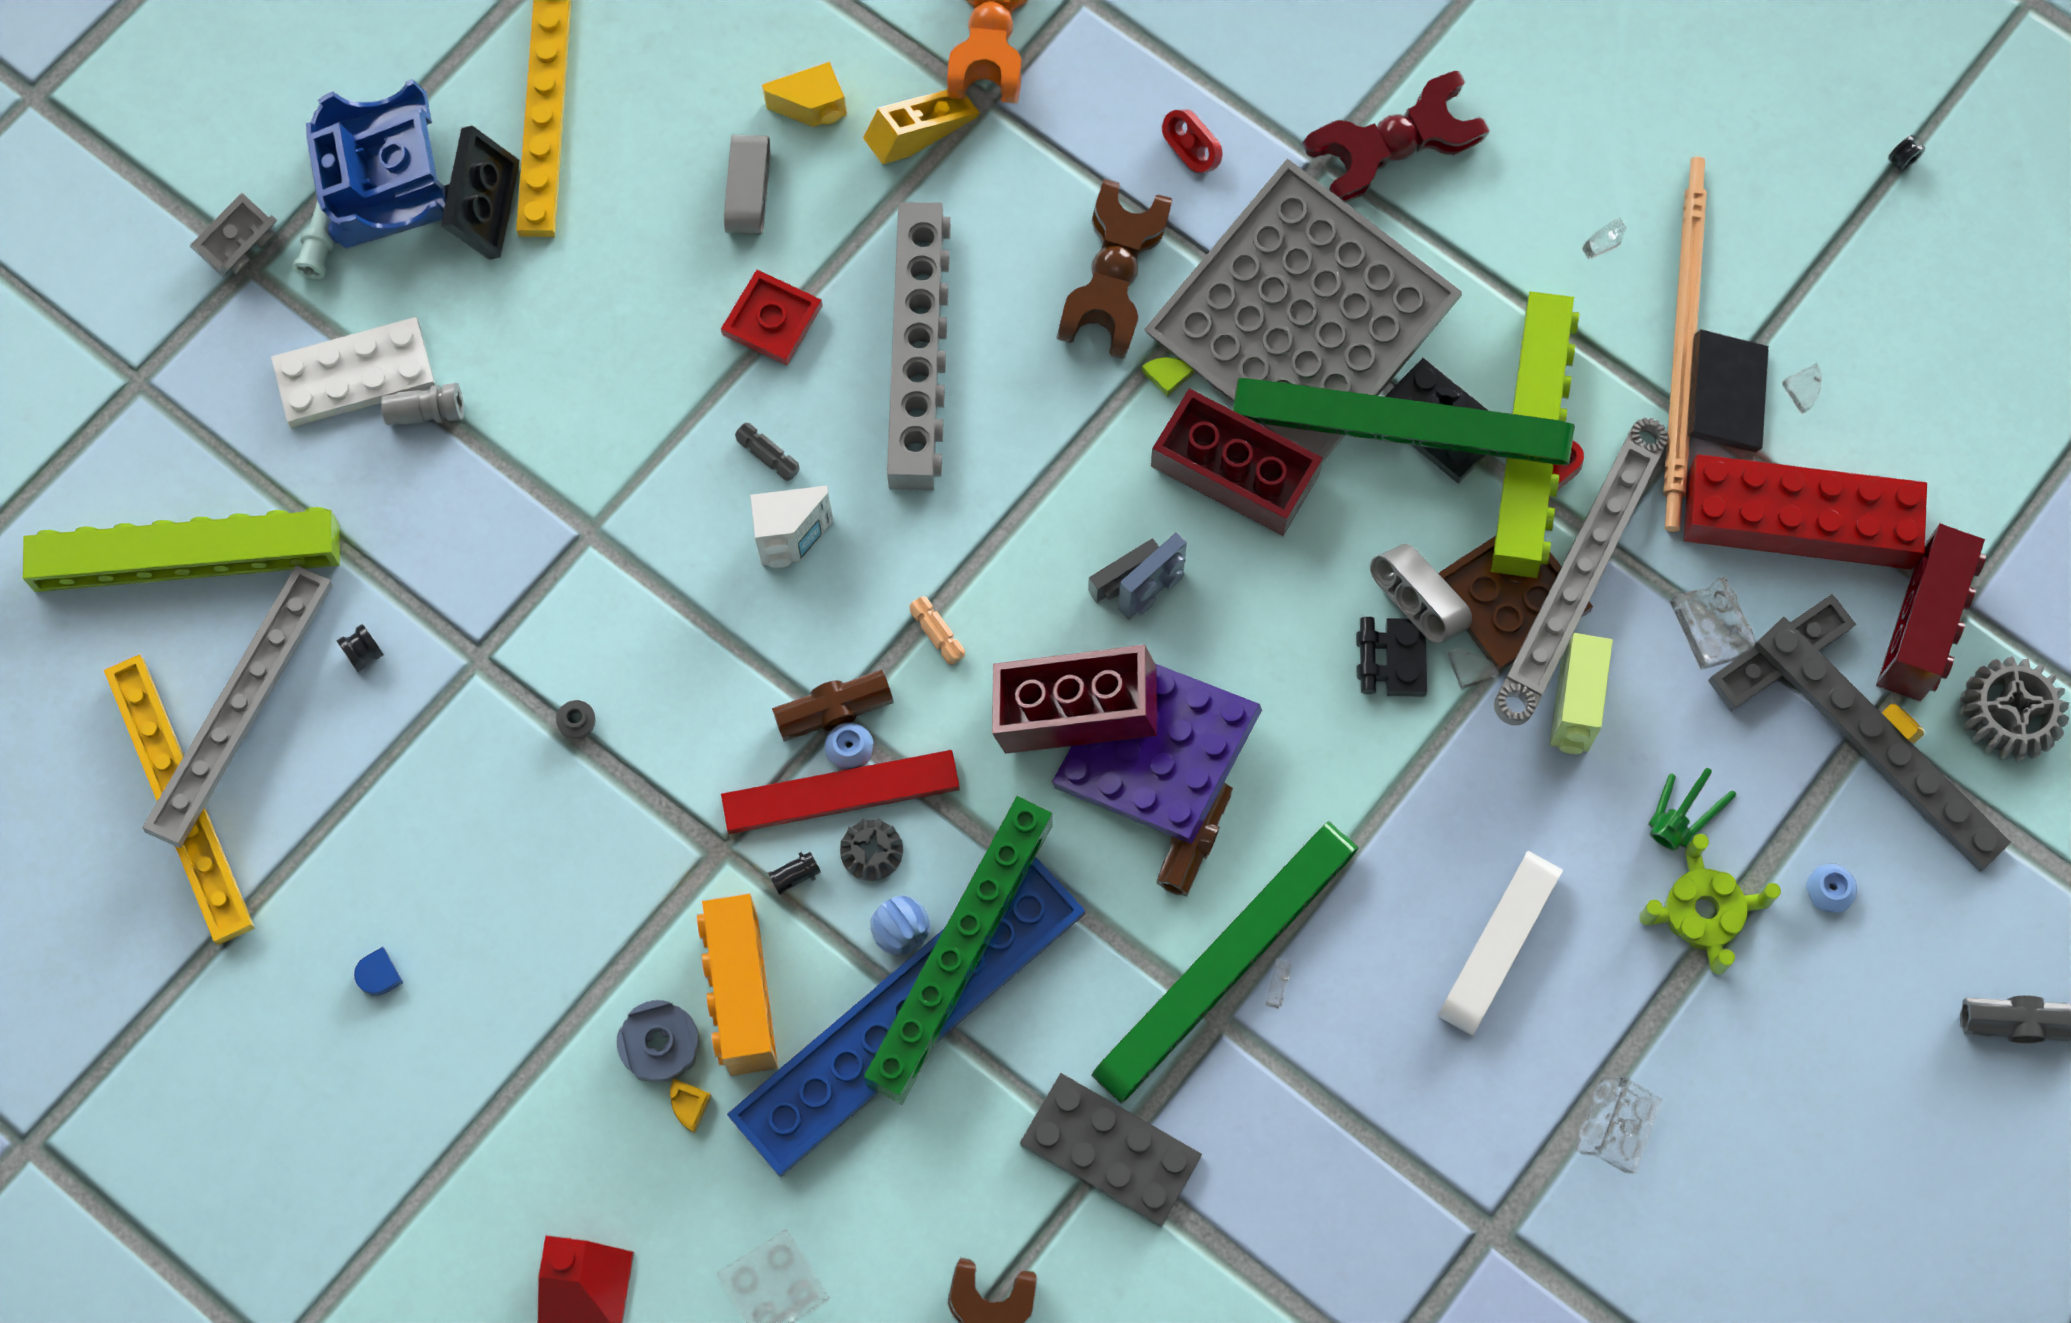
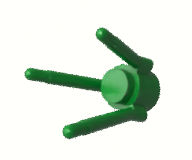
(1672, 828)

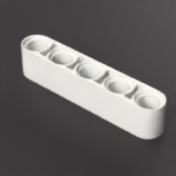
(1500, 943)

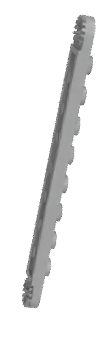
(1580, 572)

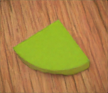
(1167, 373)

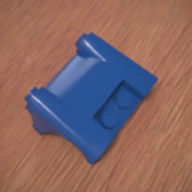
(374, 165)

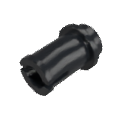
(794, 872)

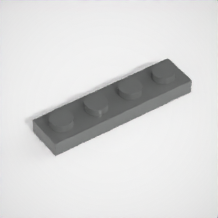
(1754, 672)

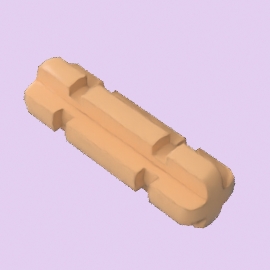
(937, 630)

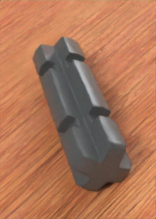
(767, 451)

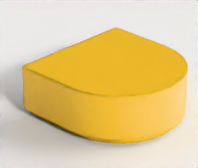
(1904, 722)

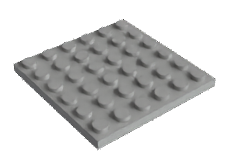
(1303, 299)

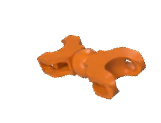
(987, 51)

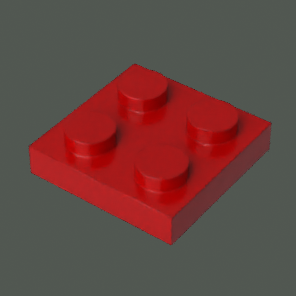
(771, 317)

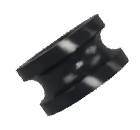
(1906, 153)

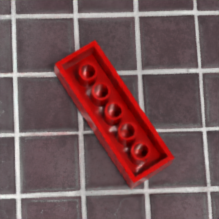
(1805, 511)

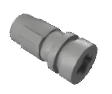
(426, 405)

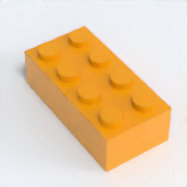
(739, 985)

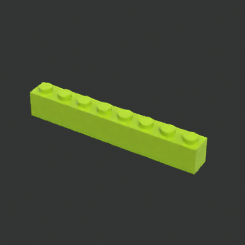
(1538, 393)
(181, 549)

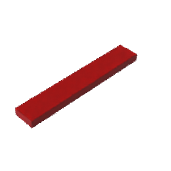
(840, 792)

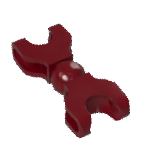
(1396, 136)

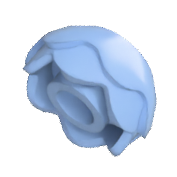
(850, 757)
(1827, 899)

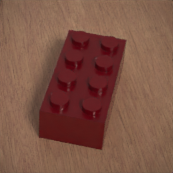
(1236, 461)
(1932, 613)
(1074, 699)

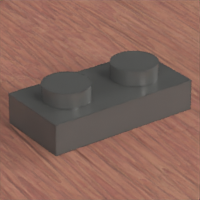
(1107, 580)

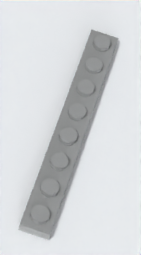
(237, 707)

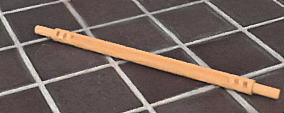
(1685, 328)

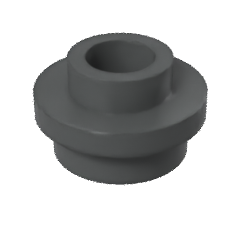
(579, 729)

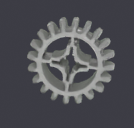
(2016, 682)

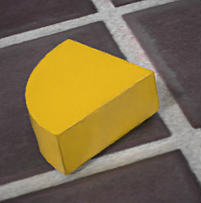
(688, 1104)

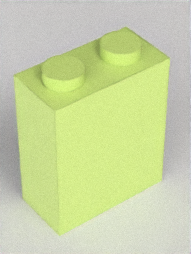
(1581, 693)

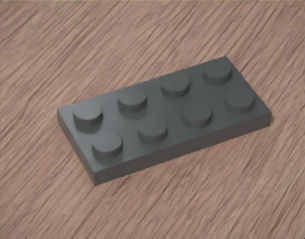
(1110, 1149)

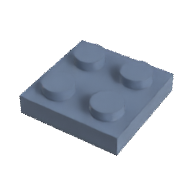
(1156, 572)

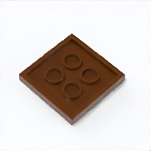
(1499, 602)

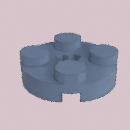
(639, 1029)

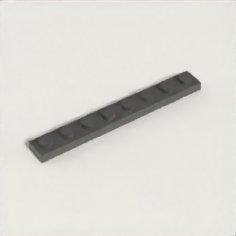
(1882, 744)

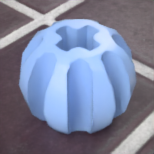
(900, 925)

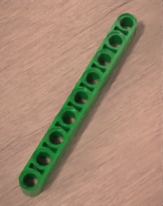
(1405, 421)
(1224, 962)

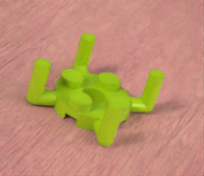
(1722, 892)

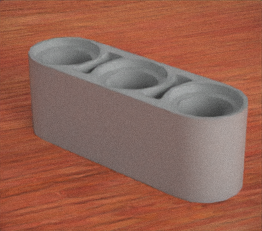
(747, 184)
(1421, 593)

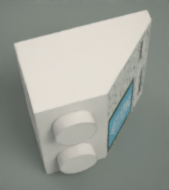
(789, 523)

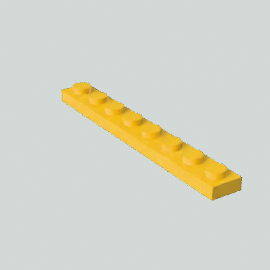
(543, 118)
(160, 756)

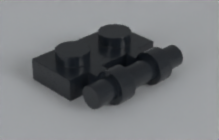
(1405, 657)

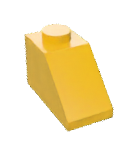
(807, 96)

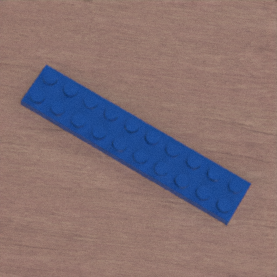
(826, 1078)

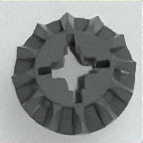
(881, 864)

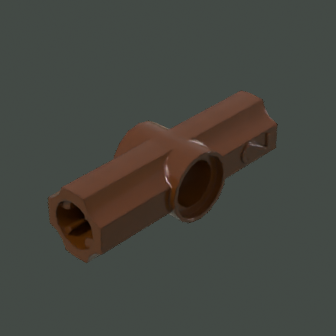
(832, 705)
(1184, 858)

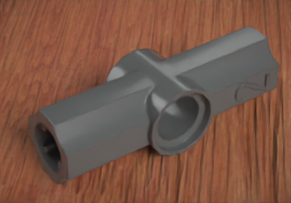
(2018, 1018)

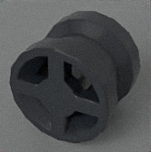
(360, 647)

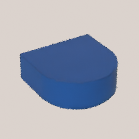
(376, 973)

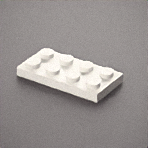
(352, 371)

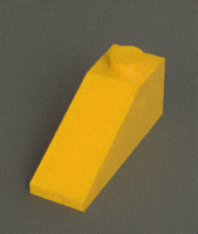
(915, 124)

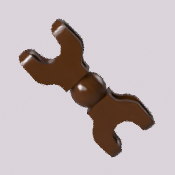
(1114, 268)
(969, 1307)

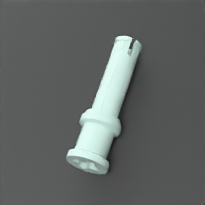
(315, 245)

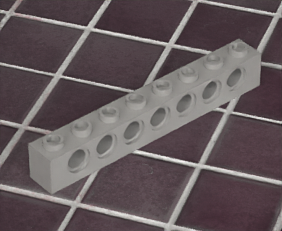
(915, 224)

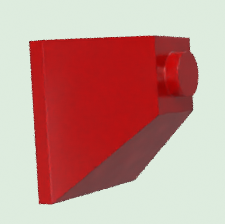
(582, 1281)

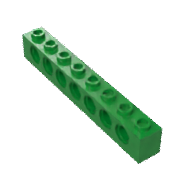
(958, 950)

